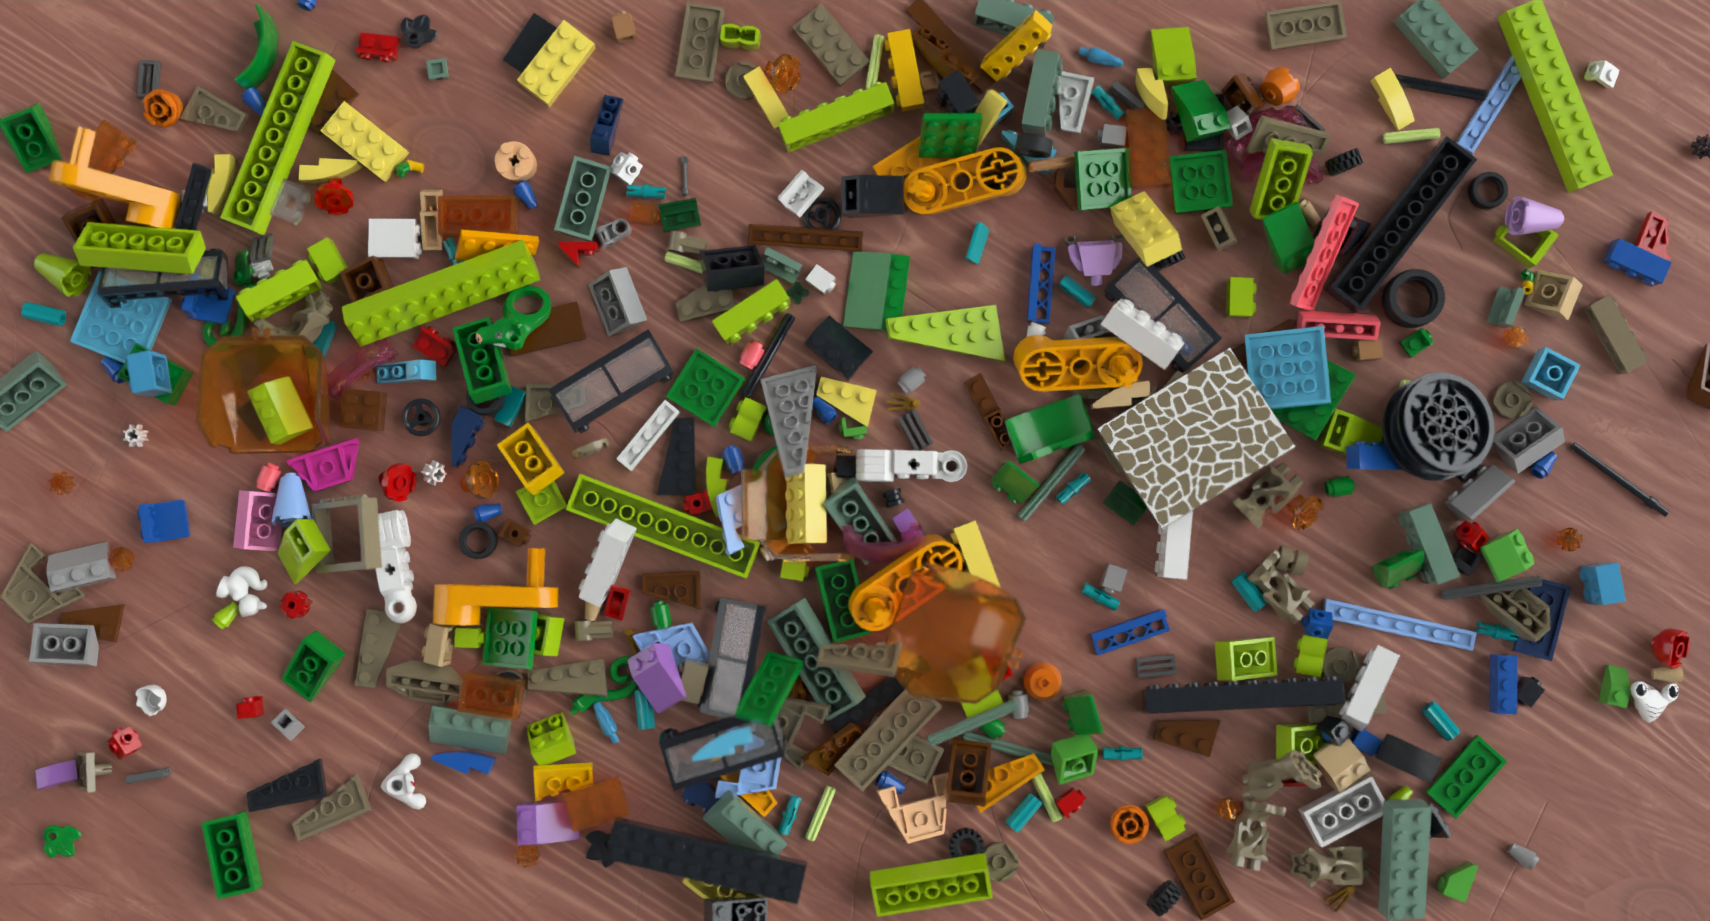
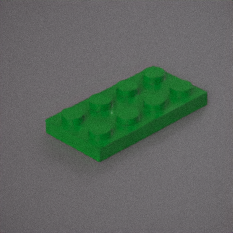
(769, 689)
(1466, 776)

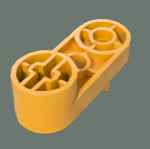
(946, 197)
(147, 204)
(1049, 363)
(872, 596)
(461, 602)

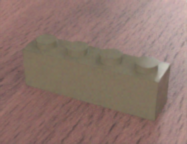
(1615, 334)

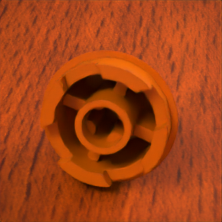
(1279, 87)
(162, 108)
(1042, 681)
(1129, 824)

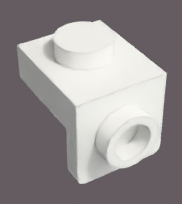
(1602, 72)

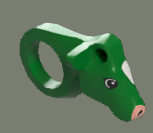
(515, 327)

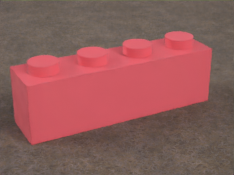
(1341, 324)

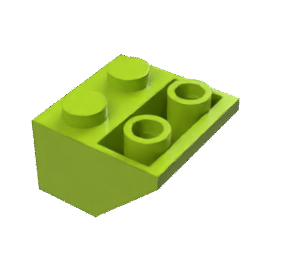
(550, 739)

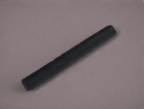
(1441, 87)
(768, 355)

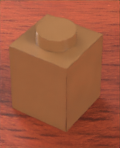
(624, 27)
(1367, 350)

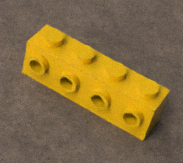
(1016, 46)
(905, 70)

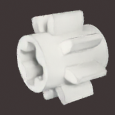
(261, 269)
(129, 435)
(433, 472)

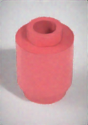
(751, 354)
(268, 477)

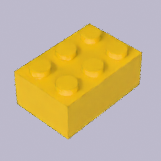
(530, 459)

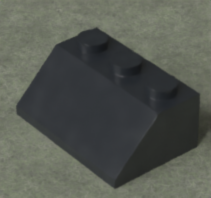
(732, 268)
(838, 347)

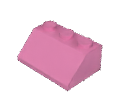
(254, 523)

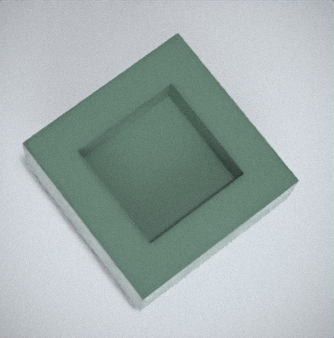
(437, 69)

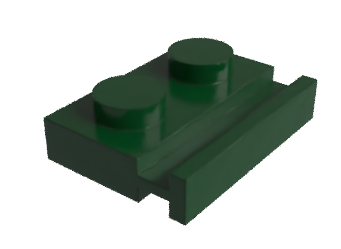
(679, 215)
(1125, 503)

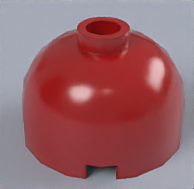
(1670, 647)

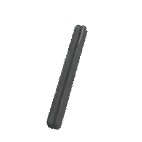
(1492, 587)

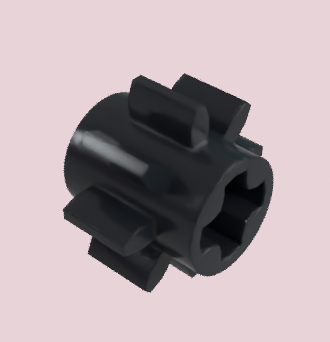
(1170, 124)
(1701, 151)

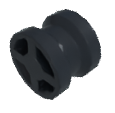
(893, 497)

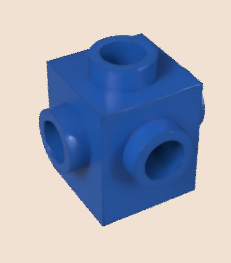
(1317, 623)

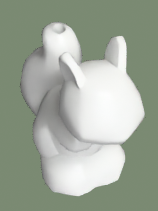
(237, 587)

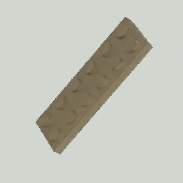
(886, 738)

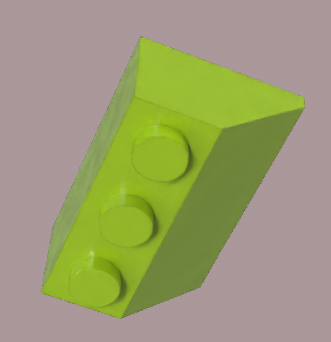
(280, 410)

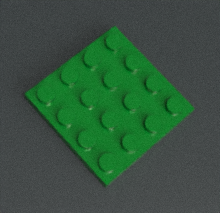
(1313, 418)

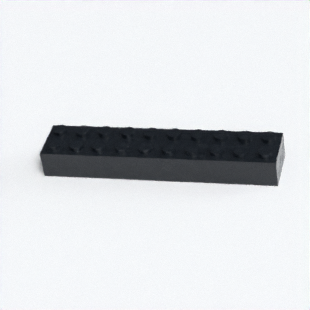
(1401, 224)
(1243, 696)
(706, 860)

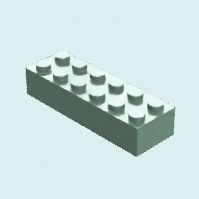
(801, 639)
(1404, 859)

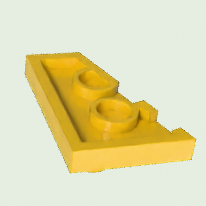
(559, 777)

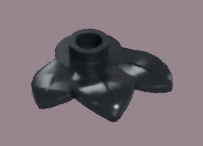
(418, 28)
(599, 847)

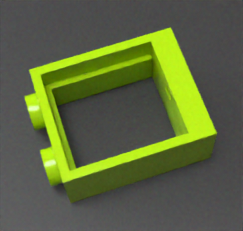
(1533, 259)

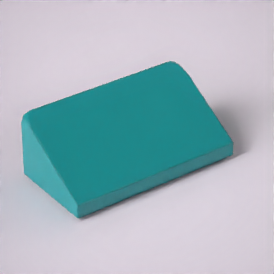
(977, 243)
(1077, 291)
(325, 338)
(511, 407)

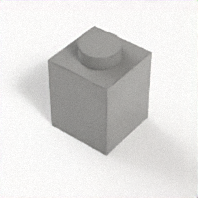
(1112, 136)
(1113, 578)
(288, 724)

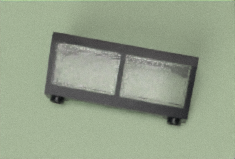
(127, 284)
(1159, 298)
(611, 381)
(731, 655)
(681, 746)

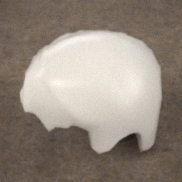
(151, 699)

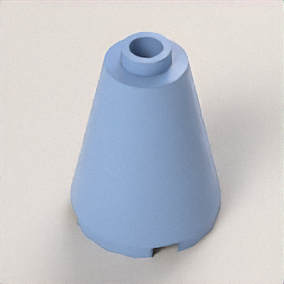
(290, 501)

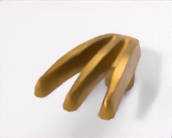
(909, 403)
(629, 632)
(1345, 892)

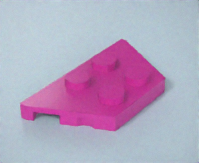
(328, 465)

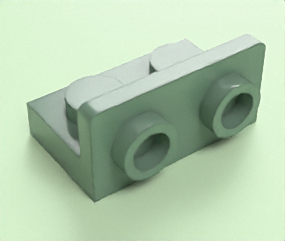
(781, 265)
(1505, 306)

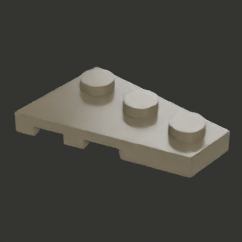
(704, 303)

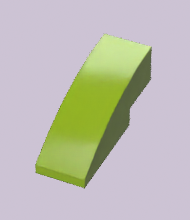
(715, 484)

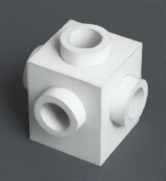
(626, 167)

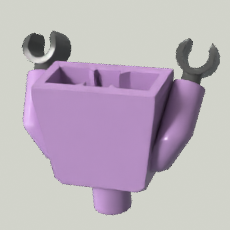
(1095, 257)

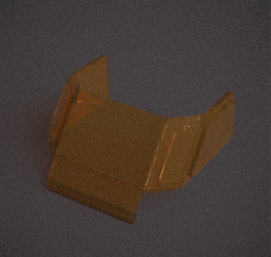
(765, 508)

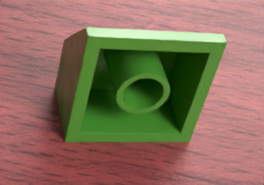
(1507, 555)
(1074, 758)

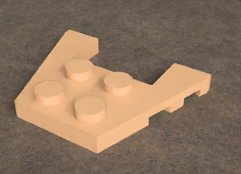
(921, 817)

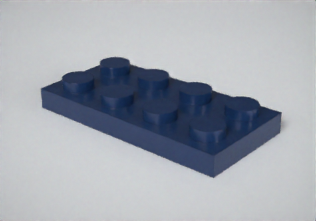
(1556, 597)

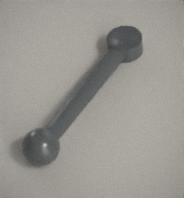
(684, 160)

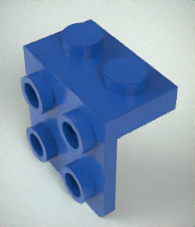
(208, 309)
(163, 521)

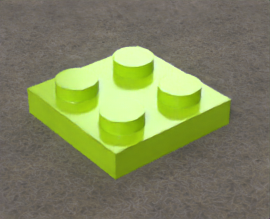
(542, 504)

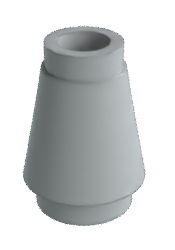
(1524, 856)

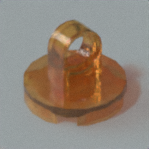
(784, 73)
(480, 480)
(1305, 513)

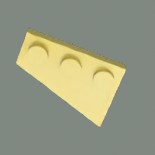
(849, 398)

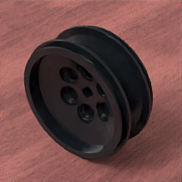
(1463, 414)

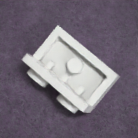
(800, 193)

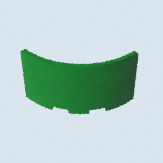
(266, 52)
(1049, 428)

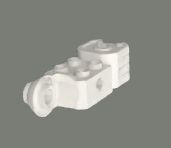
(884, 464)
(396, 584)

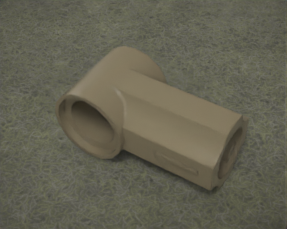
(681, 242)
(588, 630)

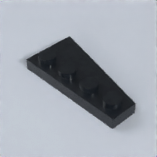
(679, 464)
(298, 786)

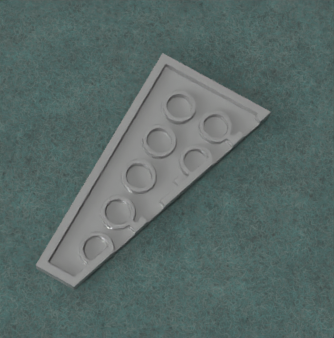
(790, 410)

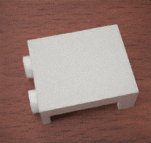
(394, 238)

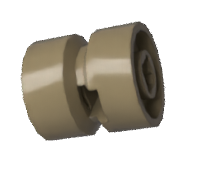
(1293, 561)

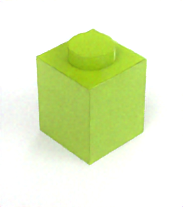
(794, 570)
(469, 637)

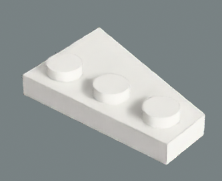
(1073, 100)

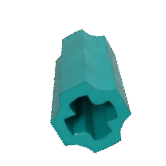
(43, 314)
(1248, 591)
(645, 711)
(1440, 721)
(1023, 812)

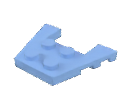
(730, 514)
(683, 641)
(752, 779)

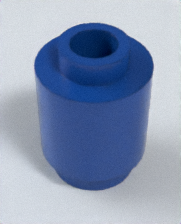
(733, 459)

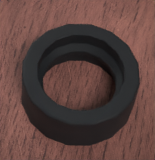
(1033, 146)
(1502, 188)
(493, 409)
(492, 538)

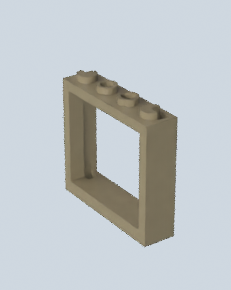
(368, 532)

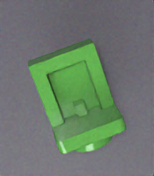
(856, 433)

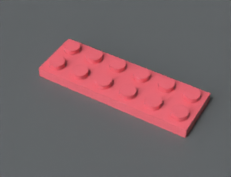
(1324, 253)

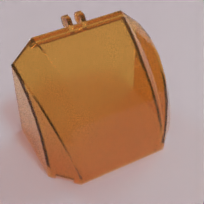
(245, 362)
(954, 635)

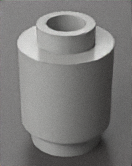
(911, 379)
(1022, 701)

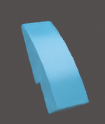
(724, 744)

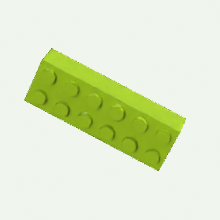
(836, 116)
(139, 248)
(931, 885)

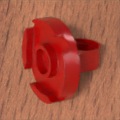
(334, 197)
(397, 482)

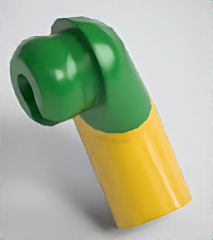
(407, 166)
(1527, 283)

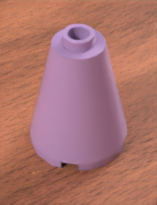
(1529, 216)

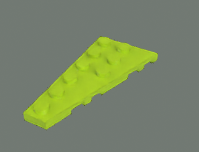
(960, 331)

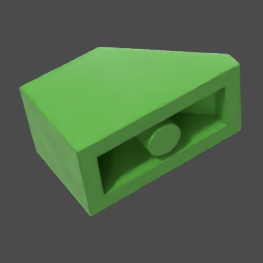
(1615, 687)
(1458, 881)

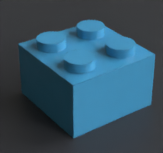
(148, 374)
(1602, 583)

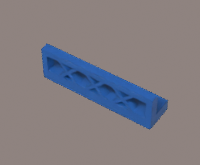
(1035, 281)
(1127, 625)

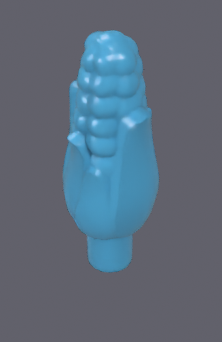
(1101, 57)
(606, 722)

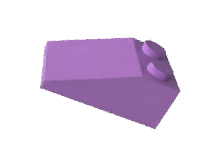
(657, 676)
(544, 823)

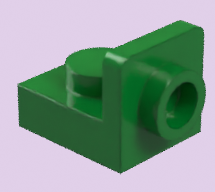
(1416, 342)

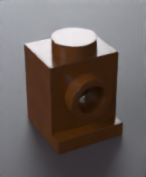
(523, 533)

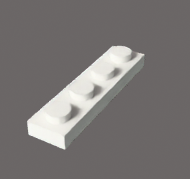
(648, 435)

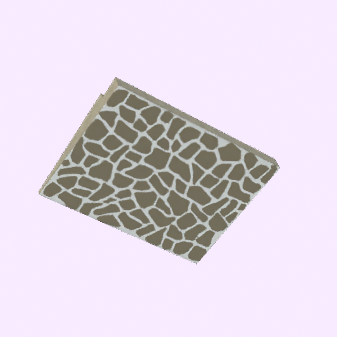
(1195, 438)

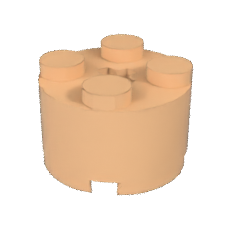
(508, 154)

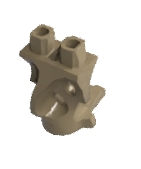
(304, 322)
(1277, 487)
(1281, 598)
(1266, 776)
(1245, 840)
(1319, 867)

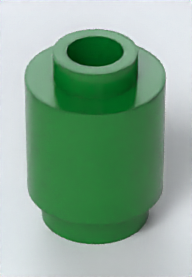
(1339, 486)
(660, 615)
(993, 729)

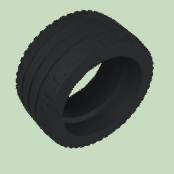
(1435, 291)
(1408, 758)

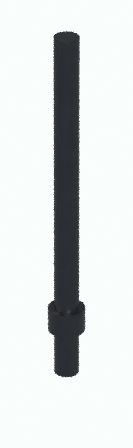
(1649, 501)

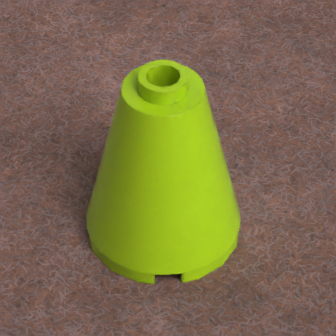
(63, 273)

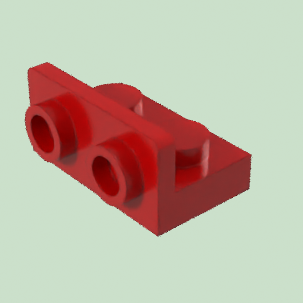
(377, 46)
(435, 347)

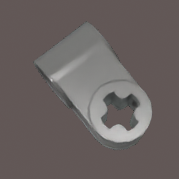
(611, 233)

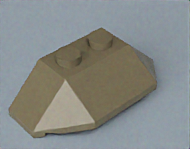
(1519, 612)
(425, 682)

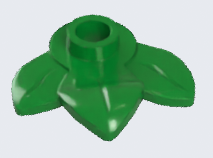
(243, 271)
(62, 842)

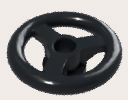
(830, 204)
(427, 420)

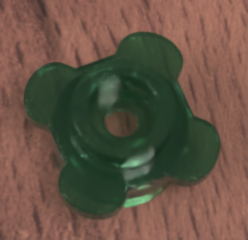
(792, 292)

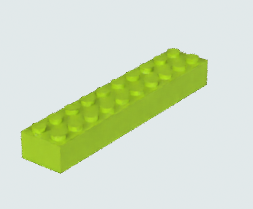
(1554, 95)
(278, 137)
(440, 293)
(661, 525)

